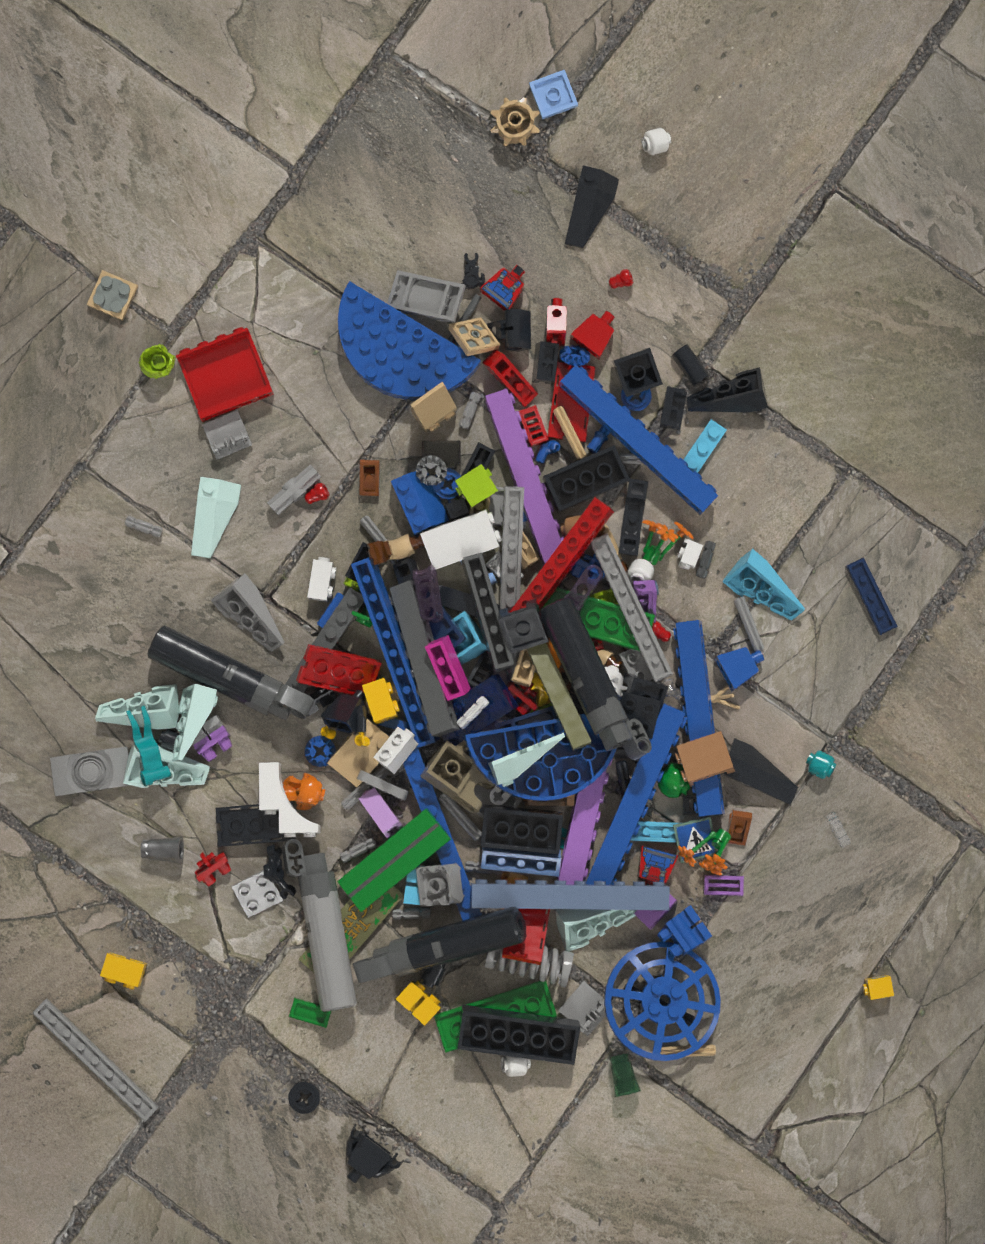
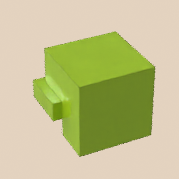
(476, 485)

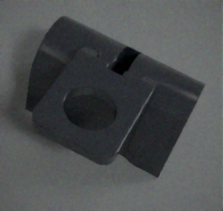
(514, 329)

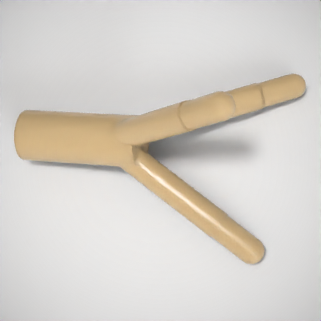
(718, 698)

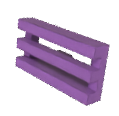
(731, 893)

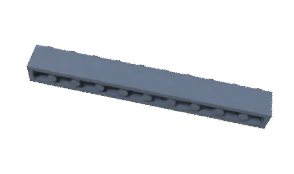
(570, 896)

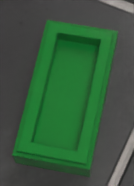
(309, 1013)

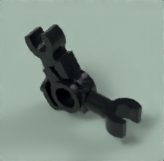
(471, 272)
(275, 873)

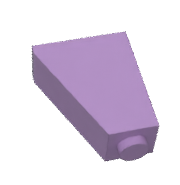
(381, 812)

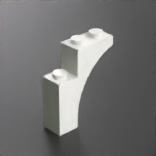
(273, 799)

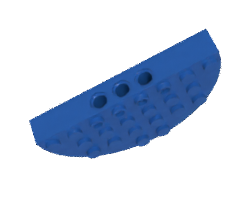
(395, 350)
(552, 776)

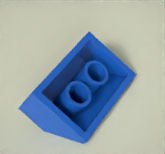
(419, 503)

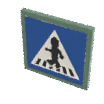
(691, 834)

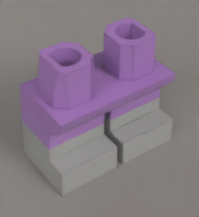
(218, 735)

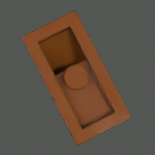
(369, 477)
(739, 826)

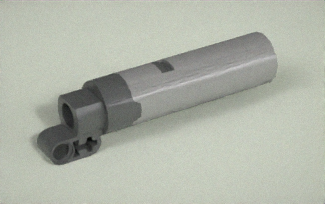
(324, 928)

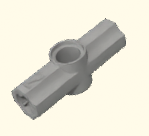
(294, 490)

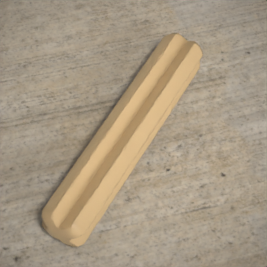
(570, 433)
(704, 1050)

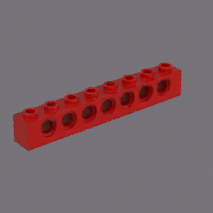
(566, 555)

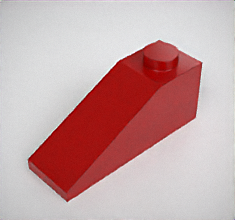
(510, 377)

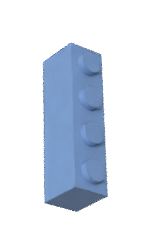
(521, 861)

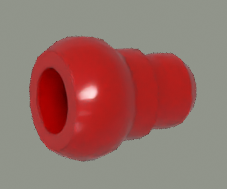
(622, 279)
(316, 494)
(660, 632)

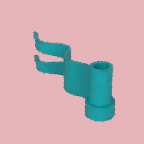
(148, 750)

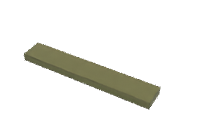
(559, 696)

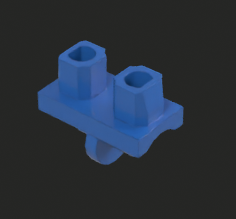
(581, 565)

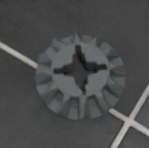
(431, 461)

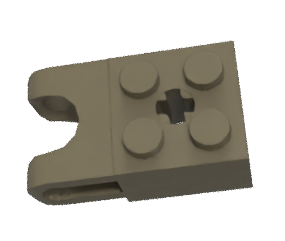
(461, 781)

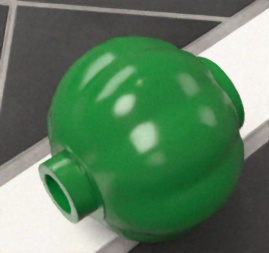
(672, 782)

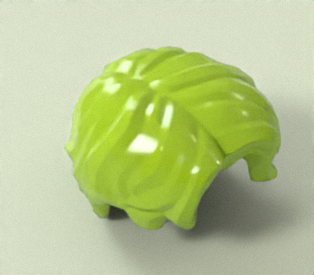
(156, 361)

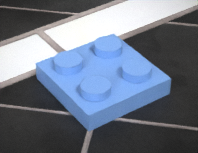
(553, 94)

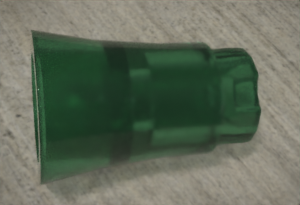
(623, 1075)

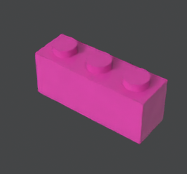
(447, 668)

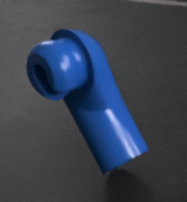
(546, 449)

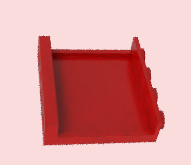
(224, 374)

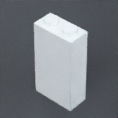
(461, 538)

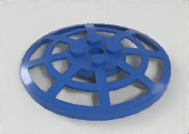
(654, 1010)

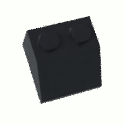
(637, 372)

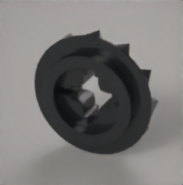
(301, 1106)

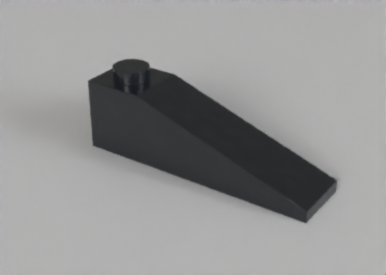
(592, 199)
(740, 394)
(759, 773)

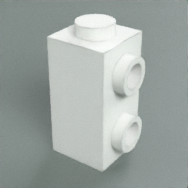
(320, 579)
(396, 749)

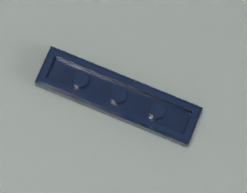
(871, 596)

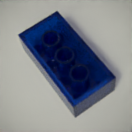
(500, 704)

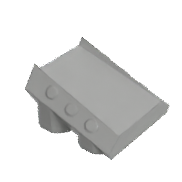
(439, 884)

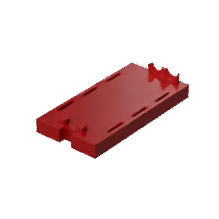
(573, 410)
(337, 669)
(530, 949)

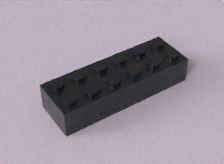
(518, 1034)

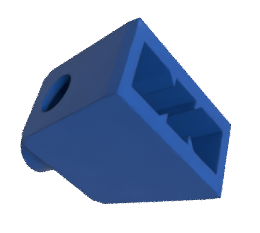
(738, 666)

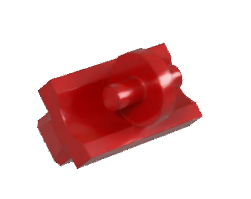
(527, 703)
(210, 864)

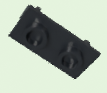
(323, 696)

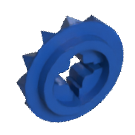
(574, 355)
(637, 405)
(447, 493)
(310, 751)

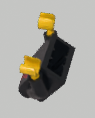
(348, 716)

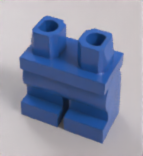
(681, 933)

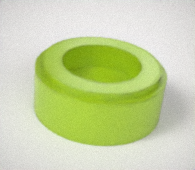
(350, 583)

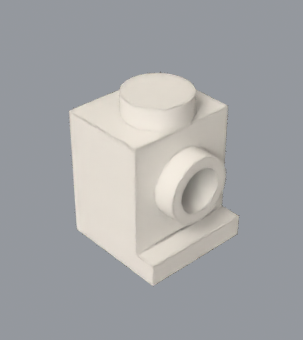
(689, 554)

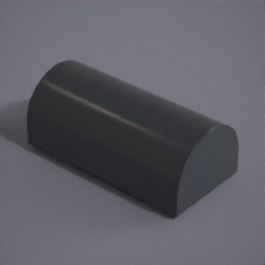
(690, 365)
(480, 455)

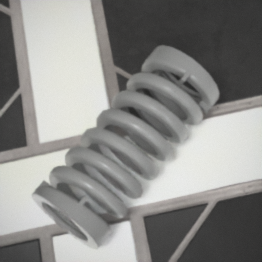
(565, 961)

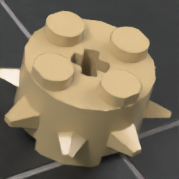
(516, 111)

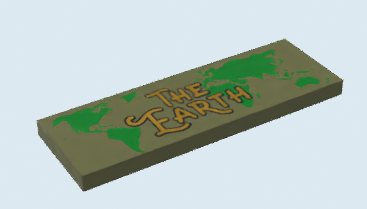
(361, 925)

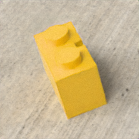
(380, 700)
(123, 970)
(419, 1002)

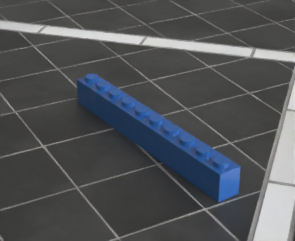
(638, 440)
(392, 646)
(698, 708)
(636, 796)
(448, 853)

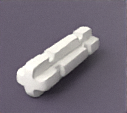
(472, 712)

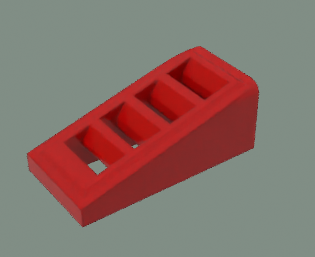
(539, 440)

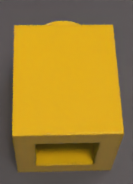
(878, 987)

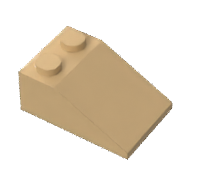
(434, 408)
(352, 758)

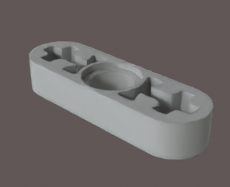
(382, 785)

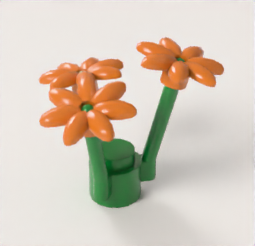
(654, 553)
(712, 864)

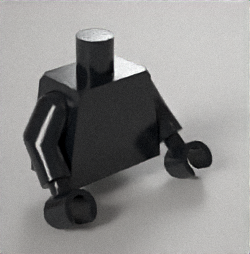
(368, 1157)

